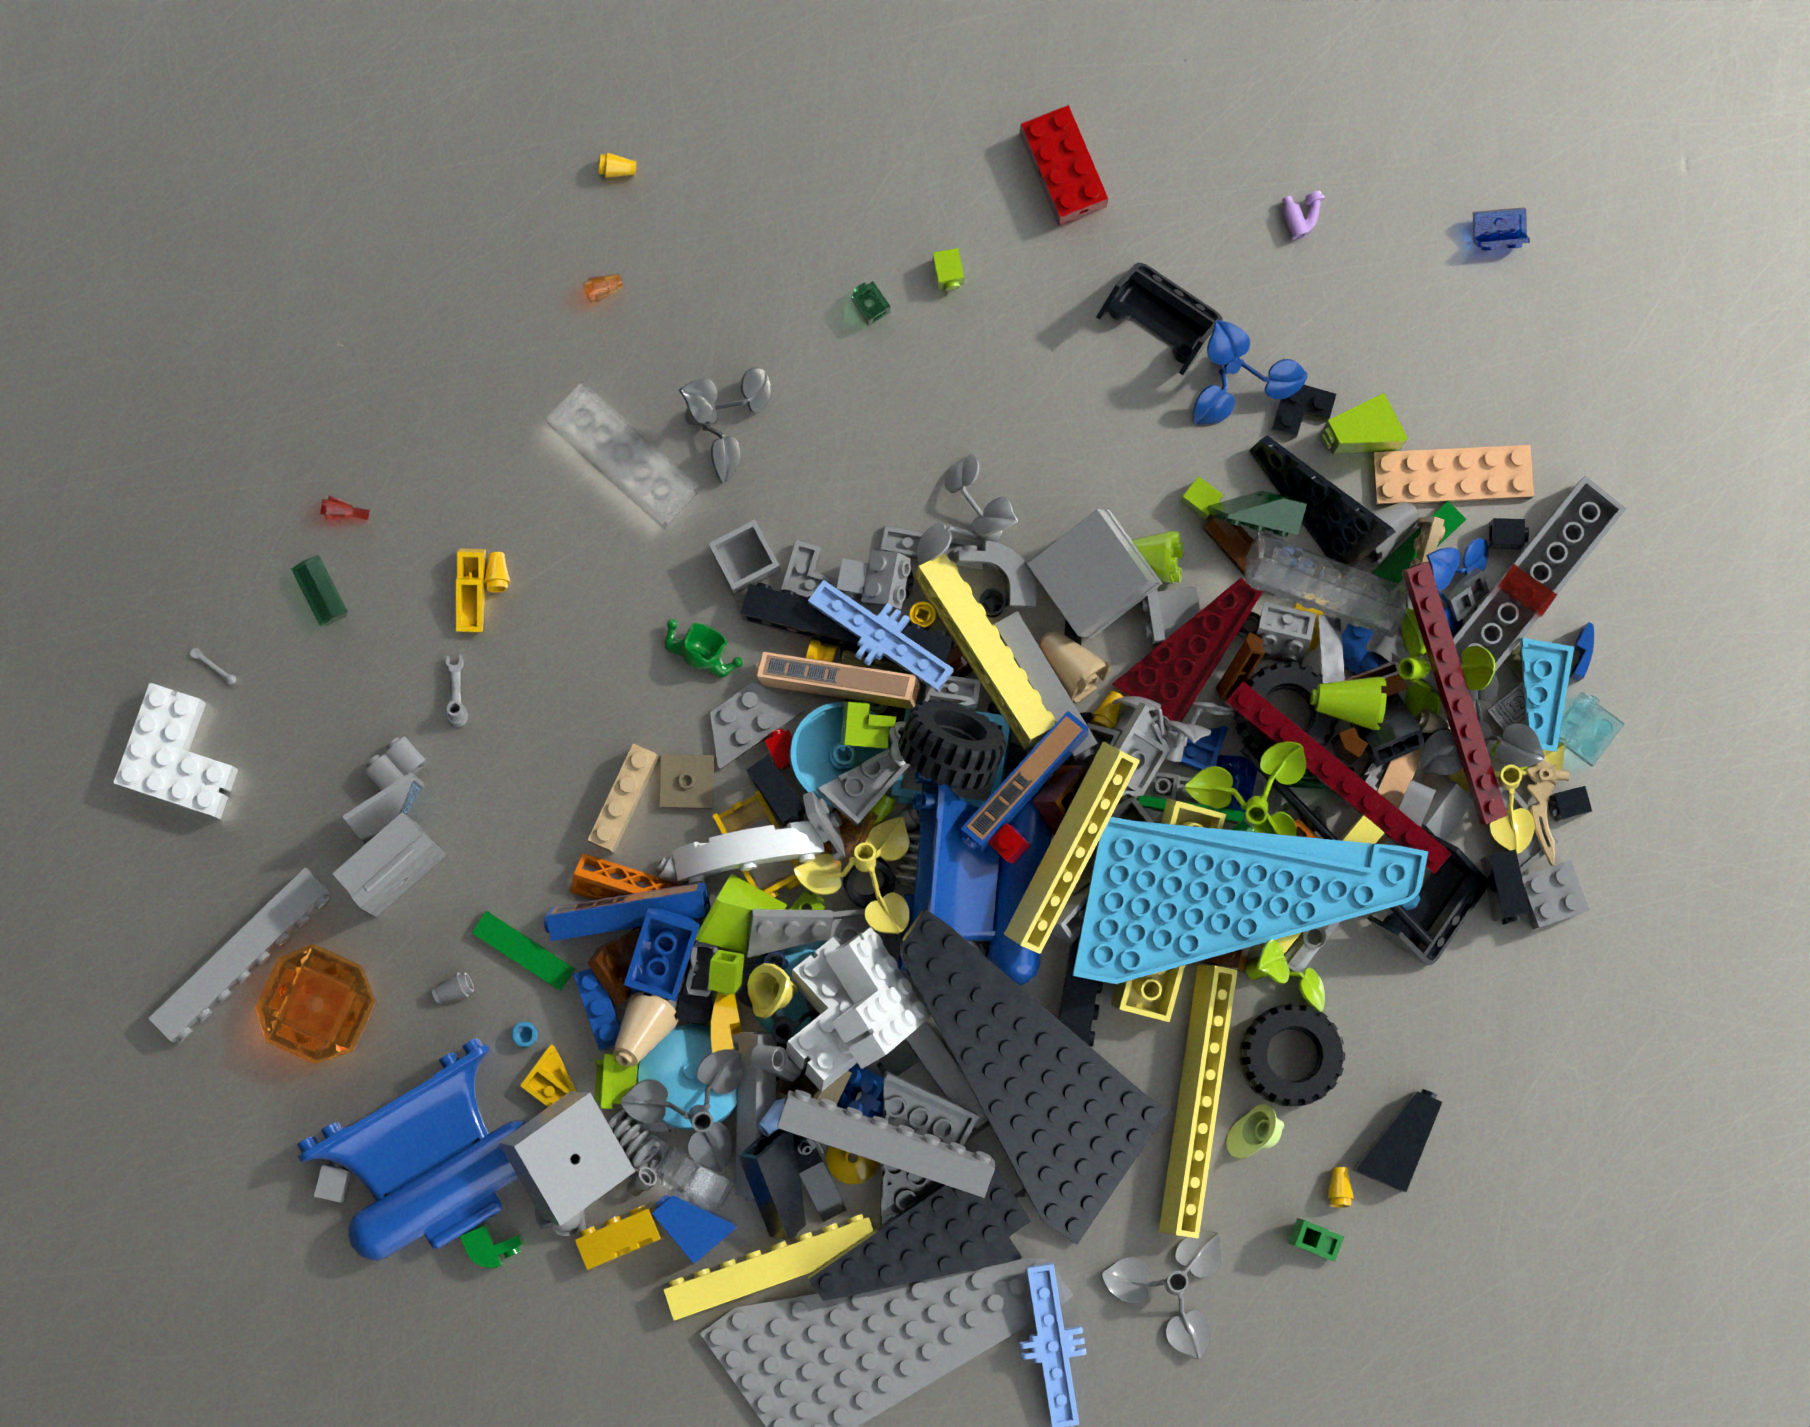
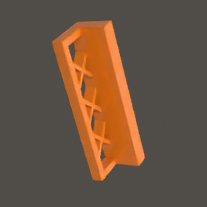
(600, 885)

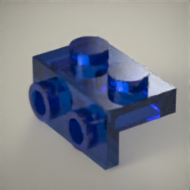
(1500, 228)
(1243, 777)

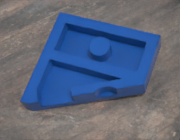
(1204, 751)

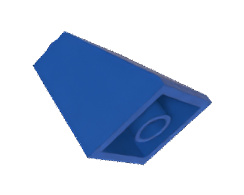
(692, 1226)

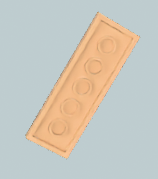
(1453, 475)

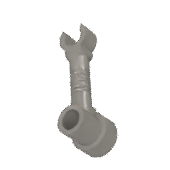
(461, 717)
(641, 1180)

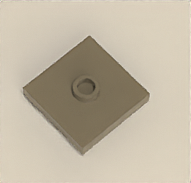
(687, 781)

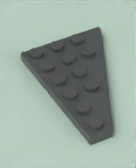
(926, 1114)

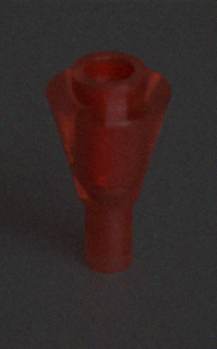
(338, 509)

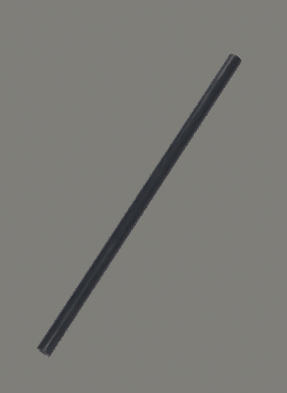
(1325, 833)

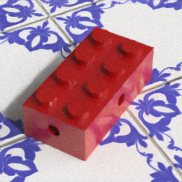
(1063, 165)

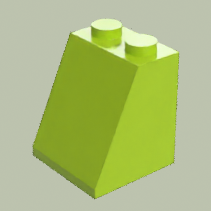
(1365, 429)
(731, 913)

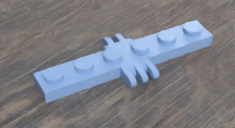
(880, 635)
(1052, 1345)

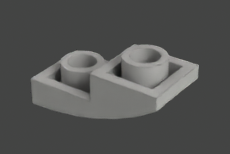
(1171, 787)

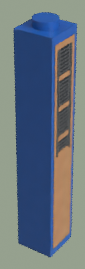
(1024, 781)
(624, 911)

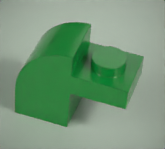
(1315, 1239)
(483, 1249)

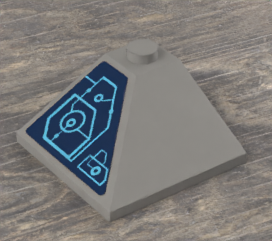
(384, 807)

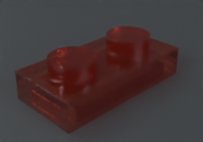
(1527, 590)

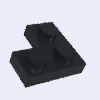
(1306, 401)

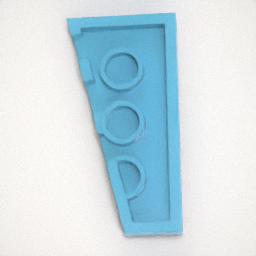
(1545, 685)

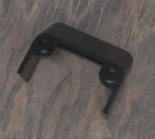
(1164, 309)
(1442, 906)

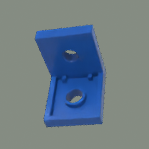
(872, 1092)

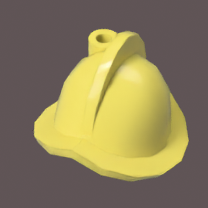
(769, 989)

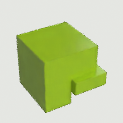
(864, 729)
(613, 1081)

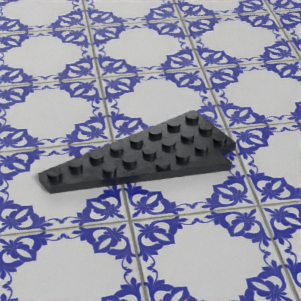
(929, 1239)

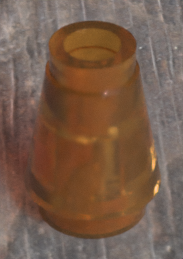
(602, 286)

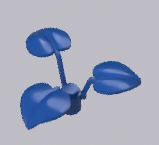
(1225, 348)
(1446, 563)

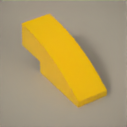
(470, 590)
(724, 1022)

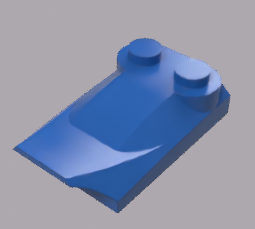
(661, 954)

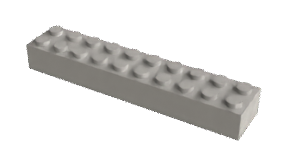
(1549, 558)

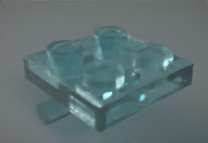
(1588, 728)

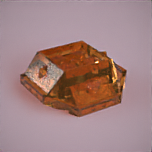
(287, 999)

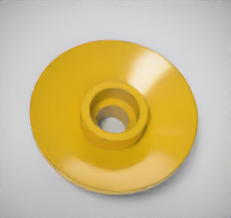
(849, 1172)

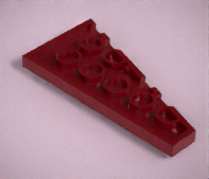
(1186, 660)

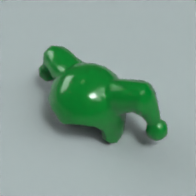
(701, 648)

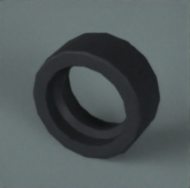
(863, 900)

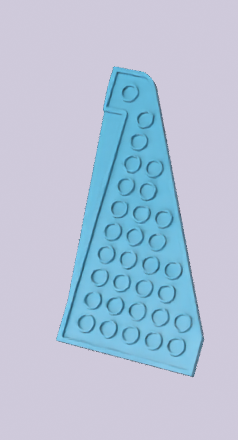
(1201, 892)

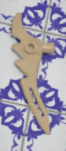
(1545, 777)

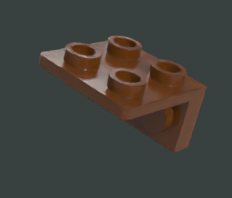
(612, 964)

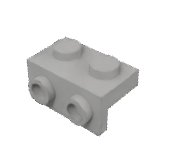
(886, 579)

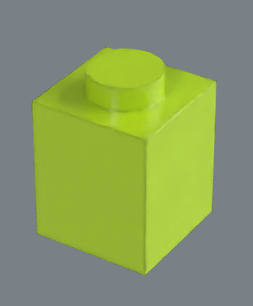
(948, 269)
(1200, 496)
(726, 972)

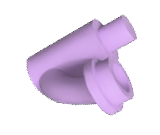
(1294, 218)

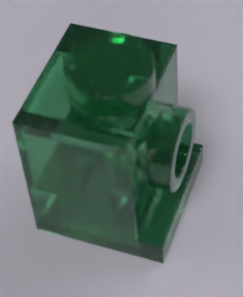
(870, 292)

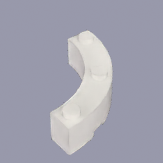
(747, 849)

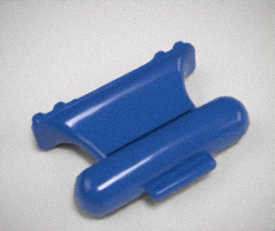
(971, 887)
(425, 1159)

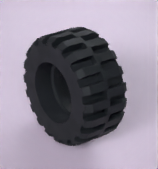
(1293, 678)
(952, 745)
(1328, 1047)

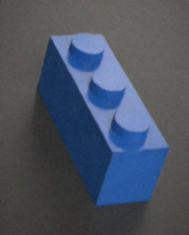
(599, 1009)

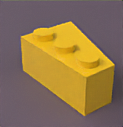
(618, 1237)

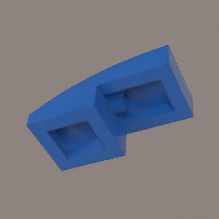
(1584, 645)

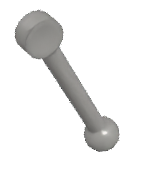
(196, 654)

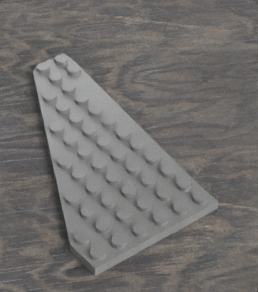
(867, 1351)

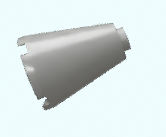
(1402, 519)

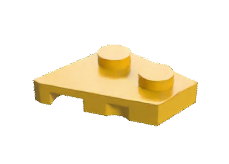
(549, 1078)

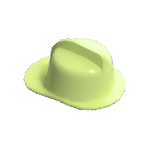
(1254, 1131)

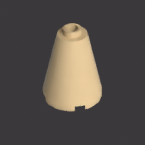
(1073, 665)
(643, 1027)

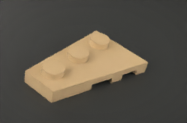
(1431, 533)

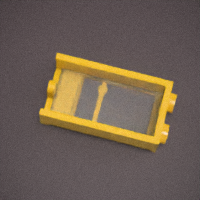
(752, 814)

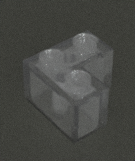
(693, 1180)

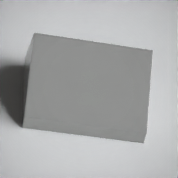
(1447, 806)

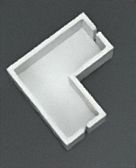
(160, 760)
(880, 997)
(820, 1039)

